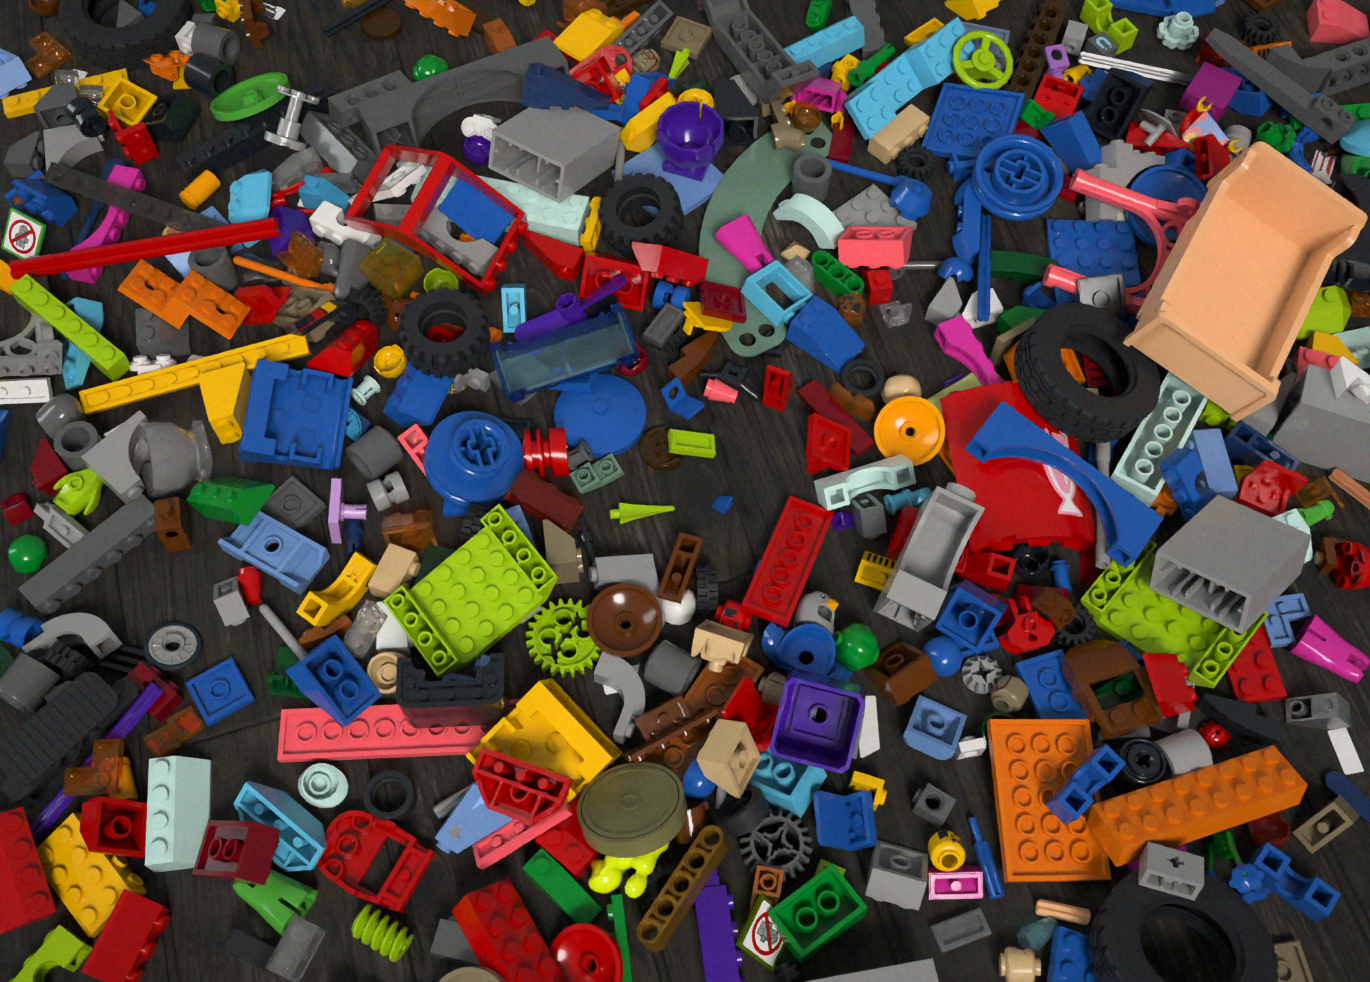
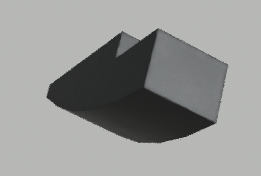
(1240, 719)

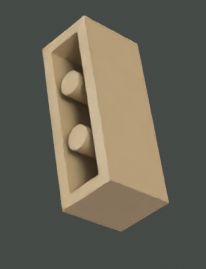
(898, 134)

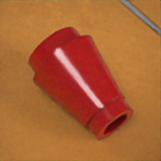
(251, 584)

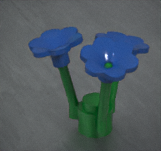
(1243, 877)

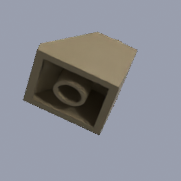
(562, 553)

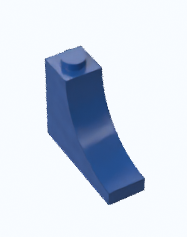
(637, 89)

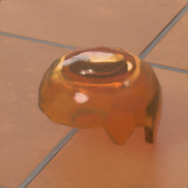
(805, 116)

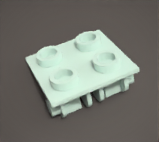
(1358, 344)

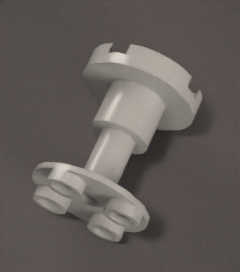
(288, 127)

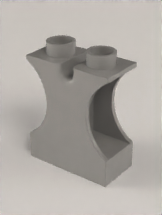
(929, 557)

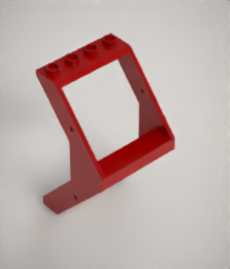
(412, 223)

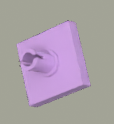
(339, 511)

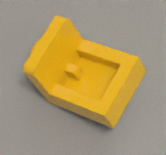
(228, 9)

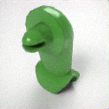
(1317, 512)

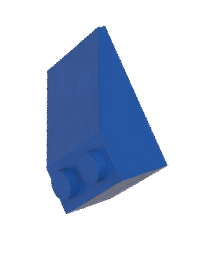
(1249, 98)
(825, 335)
(334, 681)

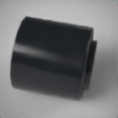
(208, 74)
(1132, 775)

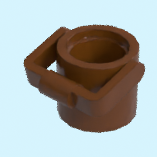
(694, 822)

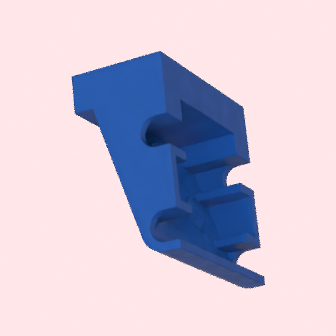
(294, 417)

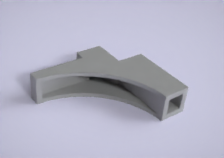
(1118, 166)

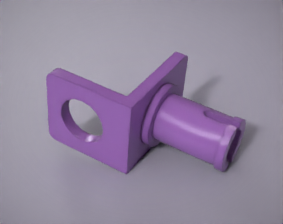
(1056, 67)

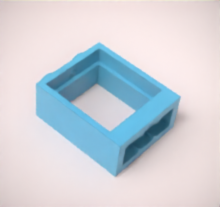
(783, 279)

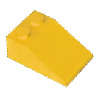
(588, 34)

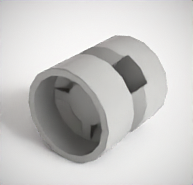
(1241, 132)
(379, 488)

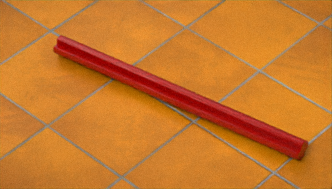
(145, 248)

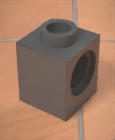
(943, 801)

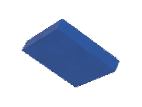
(220, 691)

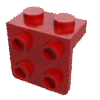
(136, 140)
(1268, 488)
(747, 707)

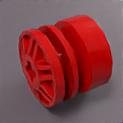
(546, 452)

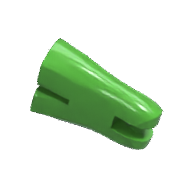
(278, 899)

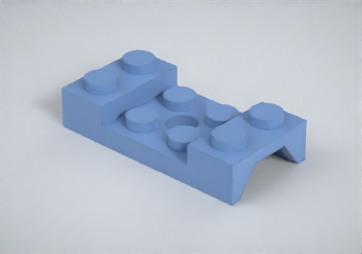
(293, 563)

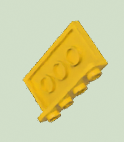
(83, 879)

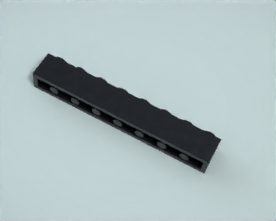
(246, 137)

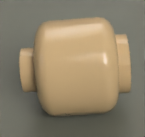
(1019, 964)

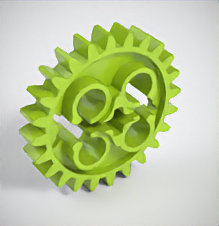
(548, 627)

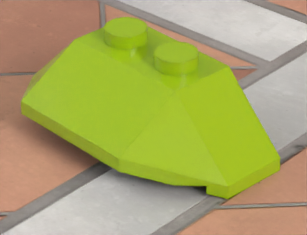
(1327, 313)

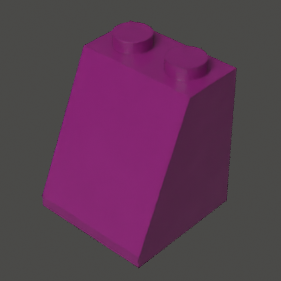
(1216, 85)

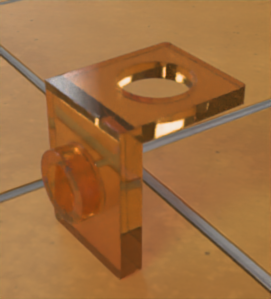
(1317, 491)

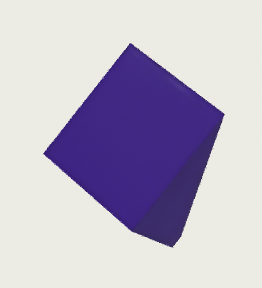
(842, 521)

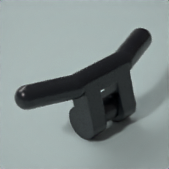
(737, 382)

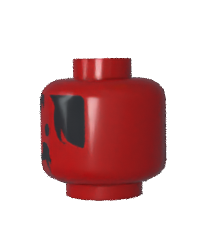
(732, 616)

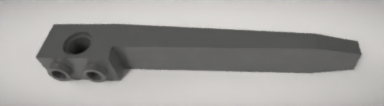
(1318, 113)

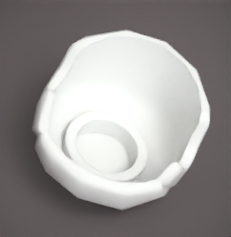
(680, 613)

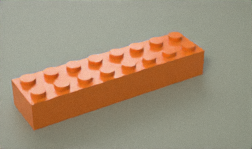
(1196, 804)

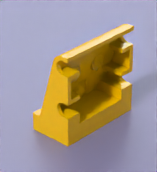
(552, 735)

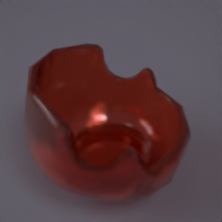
(1269, 829)

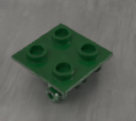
(279, 682)

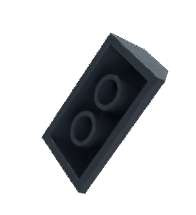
(1118, 103)

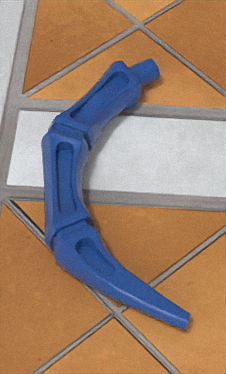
(1295, 154)

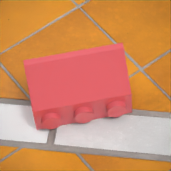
(875, 246)

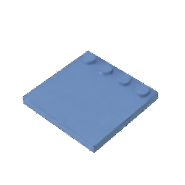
(690, 191)

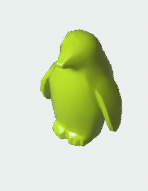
(78, 492)

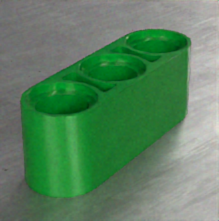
(835, 275)

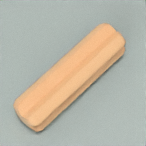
(1063, 911)

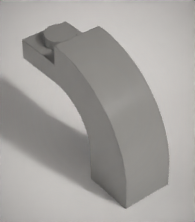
(74, 630)
(625, 680)

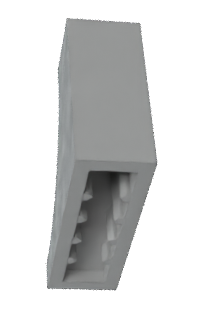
(68, 146)
(113, 459)
(626, 569)

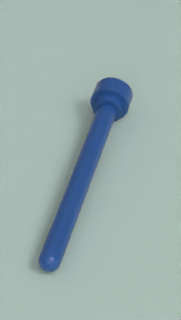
(893, 181)

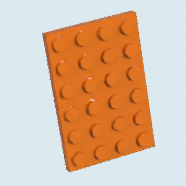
(1027, 769)

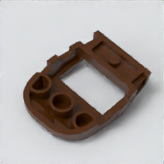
(1100, 661)

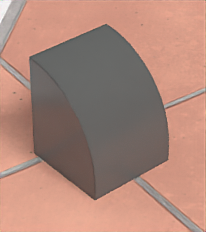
(211, 18)

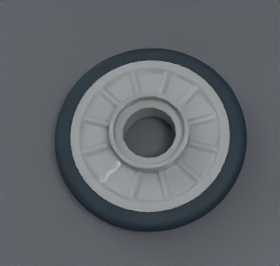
(185, 655)

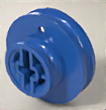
(1021, 178)
(472, 459)

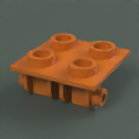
(166, 65)

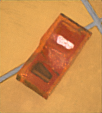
(174, 734)

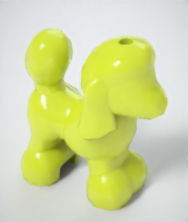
(608, 873)

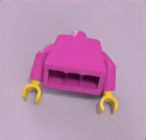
(825, 95)

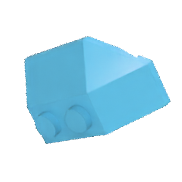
(250, 199)
(301, 834)

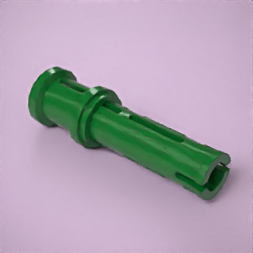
(867, 67)

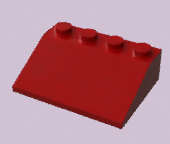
(23, 884)

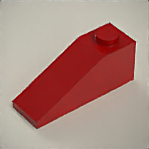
(1164, 144)
(559, 257)
(777, 388)

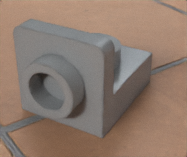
(475, 379)

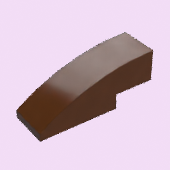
(694, 358)

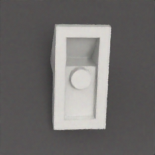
(1350, 377)

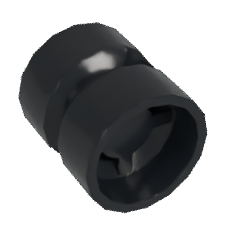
(86, 117)

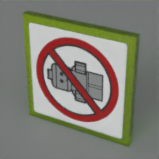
(760, 936)

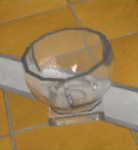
(175, 455)

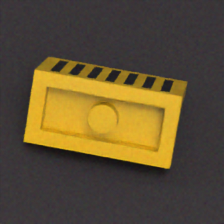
(874, 570)

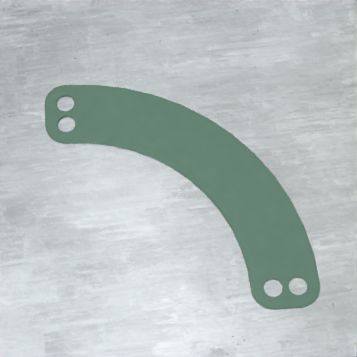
(750, 189)

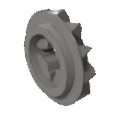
(976, 682)

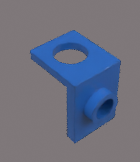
(681, 404)

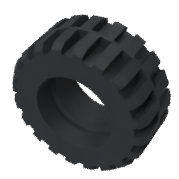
(637, 192)
(441, 308)

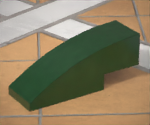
(1019, 266)

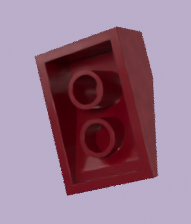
(237, 851)

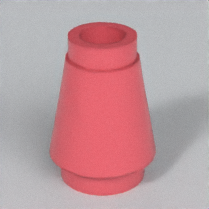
(720, 391)

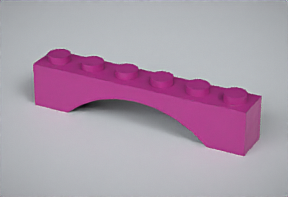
(113, 224)
(960, 343)

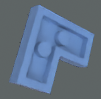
(1281, 612)

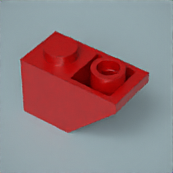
(989, 570)

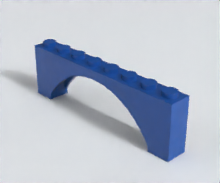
(1125, 518)

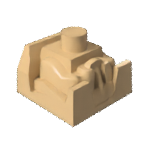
(720, 644)

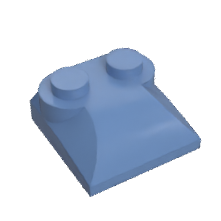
(934, 729)

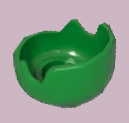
(27, 553)

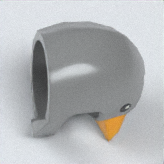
(815, 609)

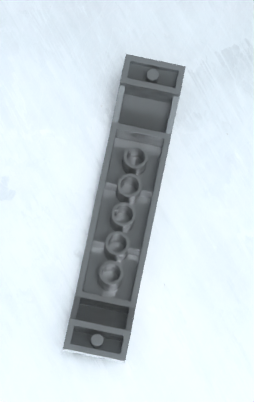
(756, 51)

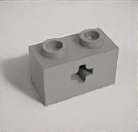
(1171, 871)

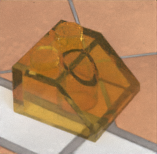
(391, 268)

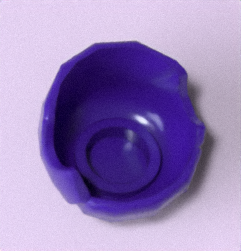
(476, 150)

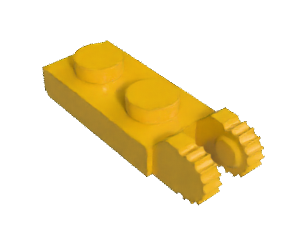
(593, 227)

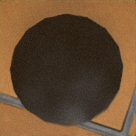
(382, 24)
(655, 450)

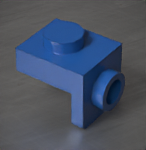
(959, 169)

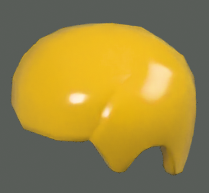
(390, 361)

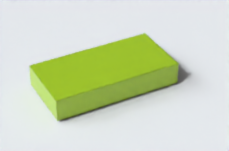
(691, 443)

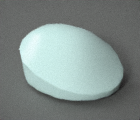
(323, 785)

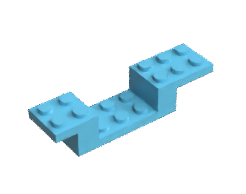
(915, 69)

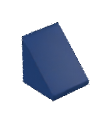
(723, 504)

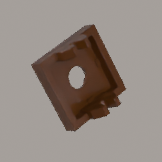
(256, 29)

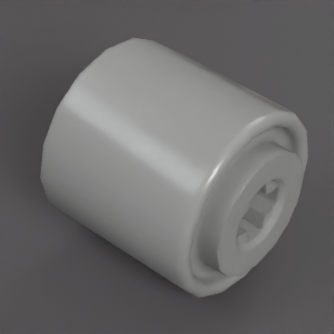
(1184, 753)

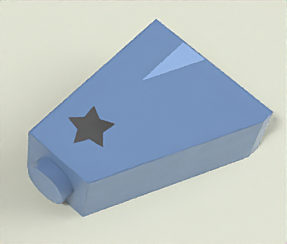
(468, 822)

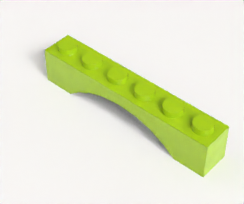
(71, 326)

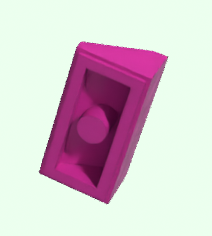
(958, 884)

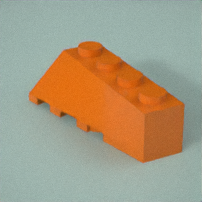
(446, 14)

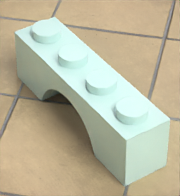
(884, 474)

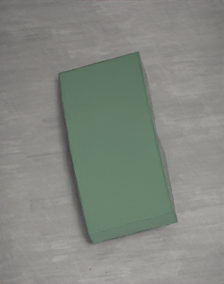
(596, 475)

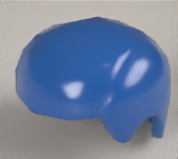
(956, 266)
(944, 655)
(695, 783)

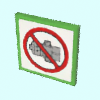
(23, 234)

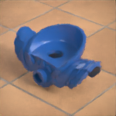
(813, 640)

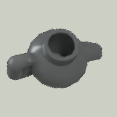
(330, 258)

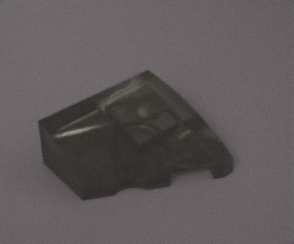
(246, 274)

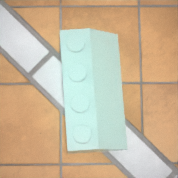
(176, 811)

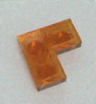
(49, 56)
(102, 776)

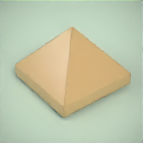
(795, 249)

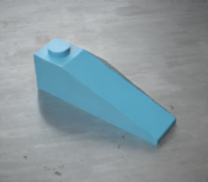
(75, 362)

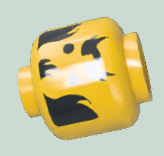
(946, 851)

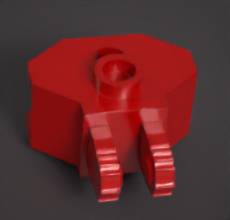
(1024, 631)

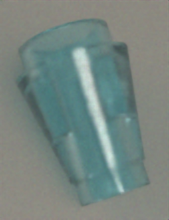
(1037, 933)

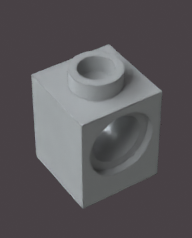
(1074, 37)

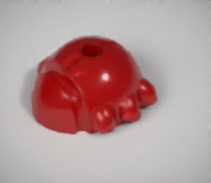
(1213, 740)

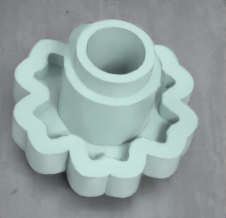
(1178, 31)

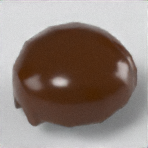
(44, 8)

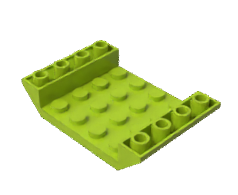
(474, 595)
(1157, 624)

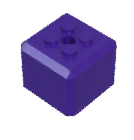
(812, 742)

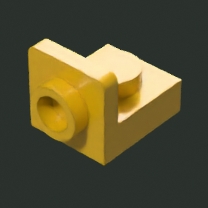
(862, 782)

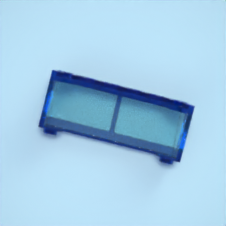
(564, 354)

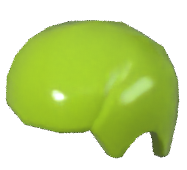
(440, 278)

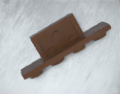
(666, 723)

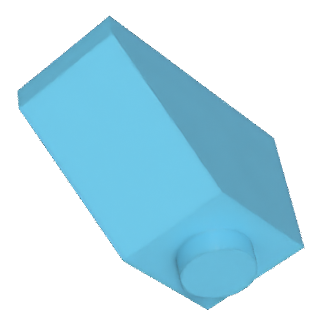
(513, 306)

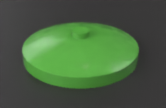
(249, 97)

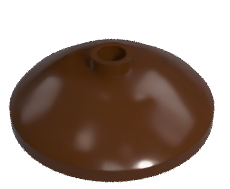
(624, 604)

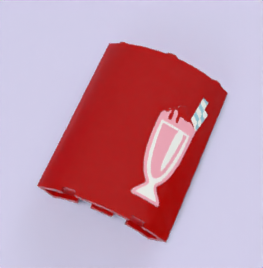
(1019, 495)

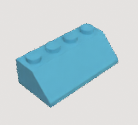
(829, 43)

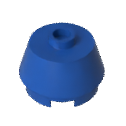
(912, 199)

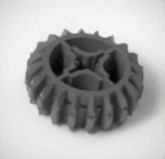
(786, 851)

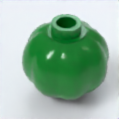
(429, 66)
(856, 647)

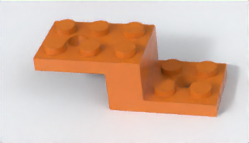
(177, 301)

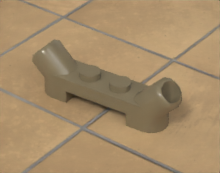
(782, 133)

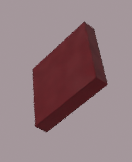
(722, 302)

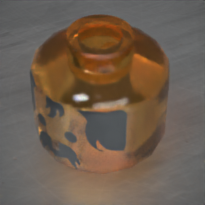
(852, 308)

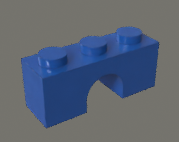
(1180, 473)
(1076, 793)
(1307, 895)

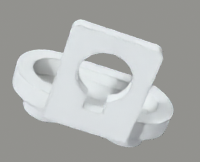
(479, 125)
(144, 365)

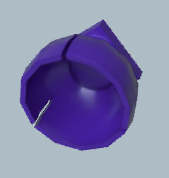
(686, 142)

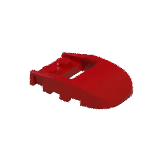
(351, 848)

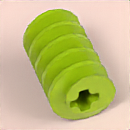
(381, 934)

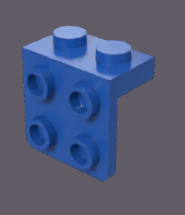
(845, 820)

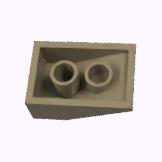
(299, 304)

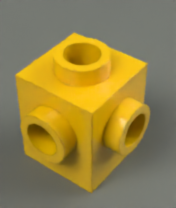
(841, 69)

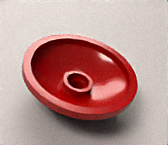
(579, 946)

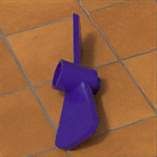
(568, 311)

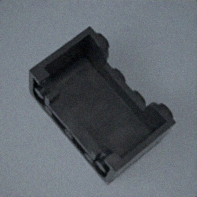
(455, 701)

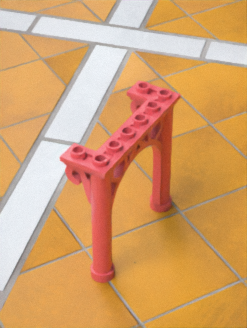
(1147, 208)

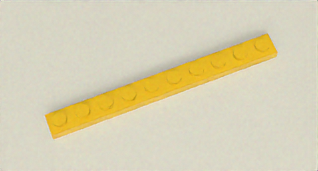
(185, 374)

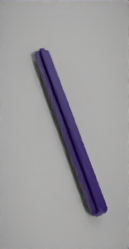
(119, 731)

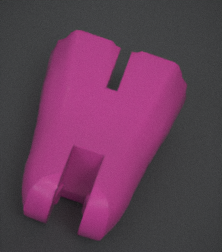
(744, 243)
(1326, 648)

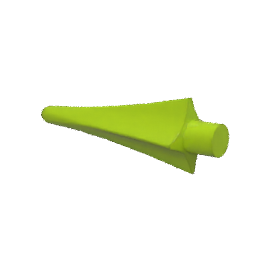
(680, 63)
(630, 512)

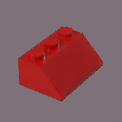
(670, 263)
(601, 268)
(347, 349)
(127, 939)

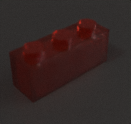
(543, 500)

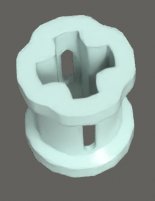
(365, 390)

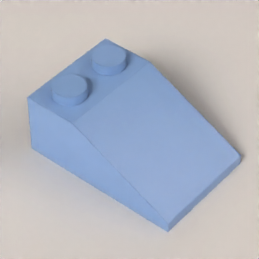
(12, 73)

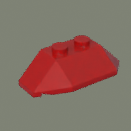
(519, 787)

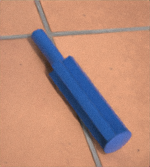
(986, 862)

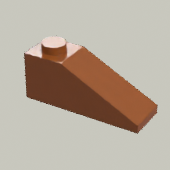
(497, 36)

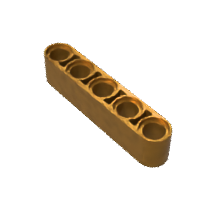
(683, 900)

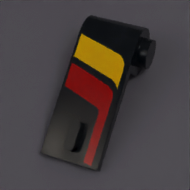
(331, 311)

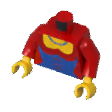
(1200, 123)

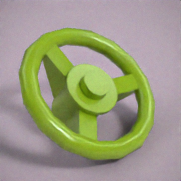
(982, 61)

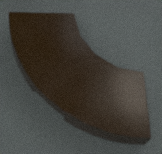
(481, 17)

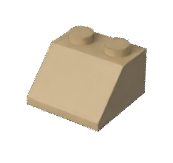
(729, 756)

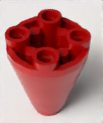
(1352, 566)

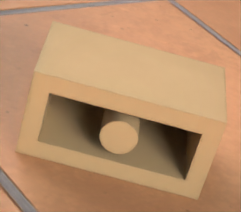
(394, 570)

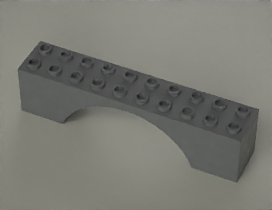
(410, 111)

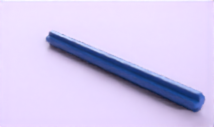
(984, 269)

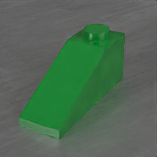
(561, 888)

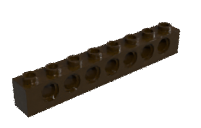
(1033, 58)

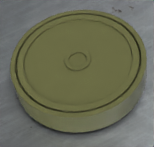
(632, 809)

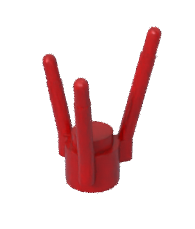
(279, 197)

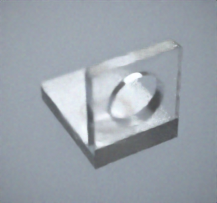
(897, 315)

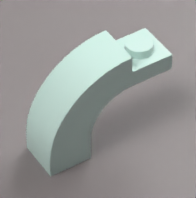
(814, 216)

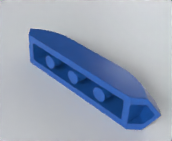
(967, 237)

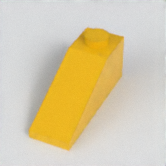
(642, 129)

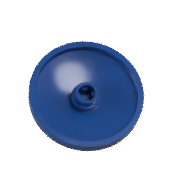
(1163, 184)
(606, 419)

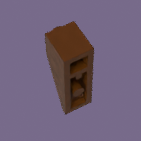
(681, 568)

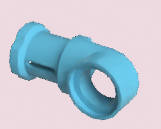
(906, 497)

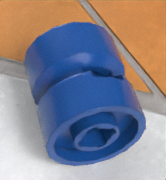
(678, 296)
(18, 628)

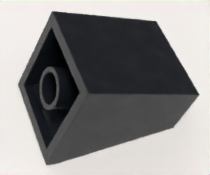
(737, 113)

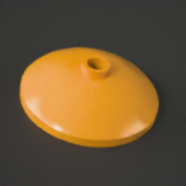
(906, 413)

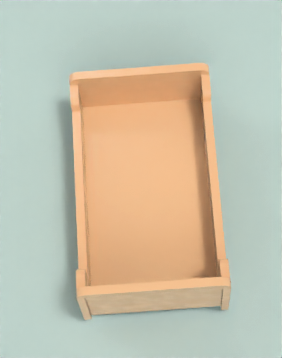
(1244, 278)

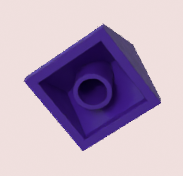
(289, 221)

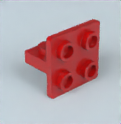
(263, 302)

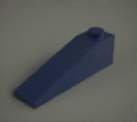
(550, 87)

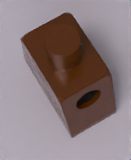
(175, 516)

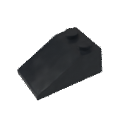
(170, 117)

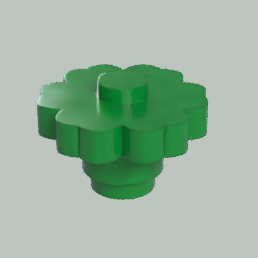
(1276, 136)

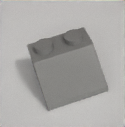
(897, 875)

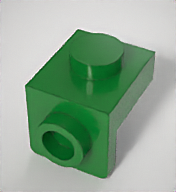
(1035, 115)

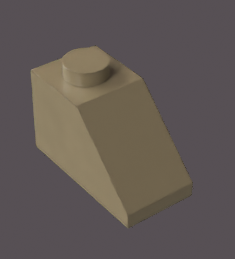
(1326, 824)

